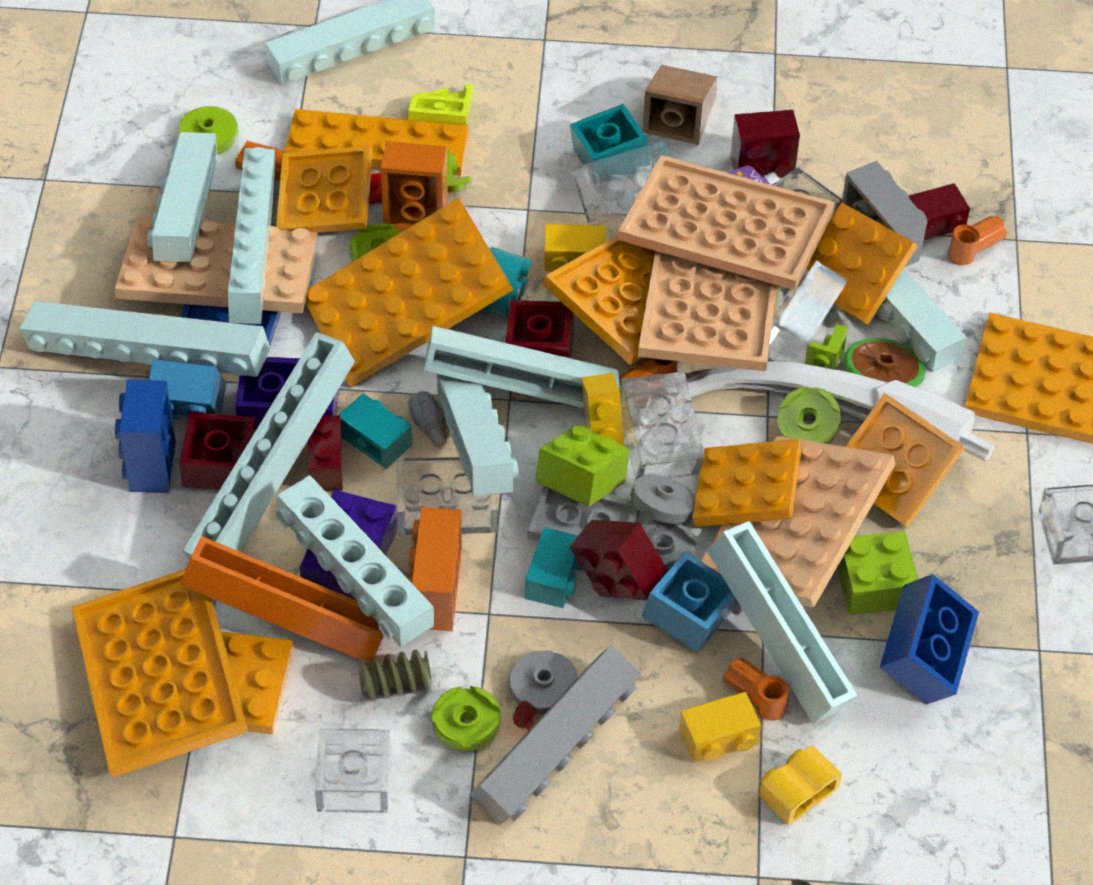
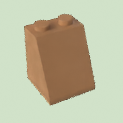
(678, 104)

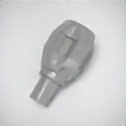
(427, 416)

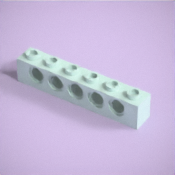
(337, 541)

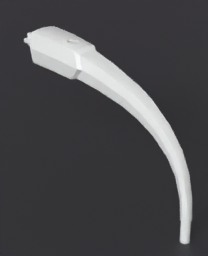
(853, 394)

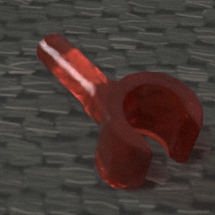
(524, 714)

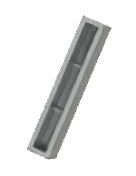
(555, 735)

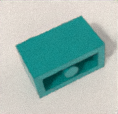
(375, 430)
(552, 569)

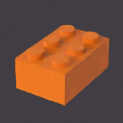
(412, 182)
(437, 561)

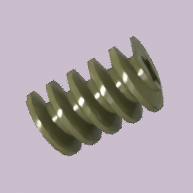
(394, 674)

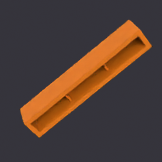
(282, 599)

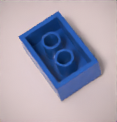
(146, 436)
(929, 639)

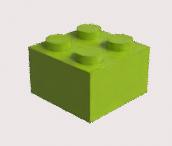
(582, 465)
(875, 572)

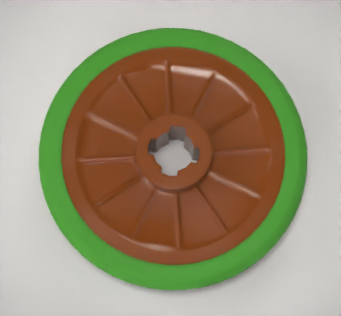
(884, 361)

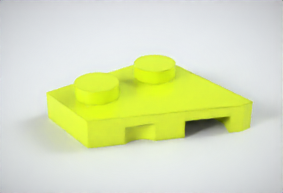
(442, 106)

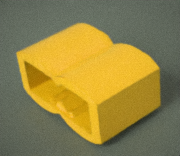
(799, 784)

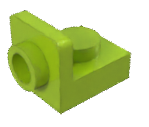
(455, 184)
(830, 352)

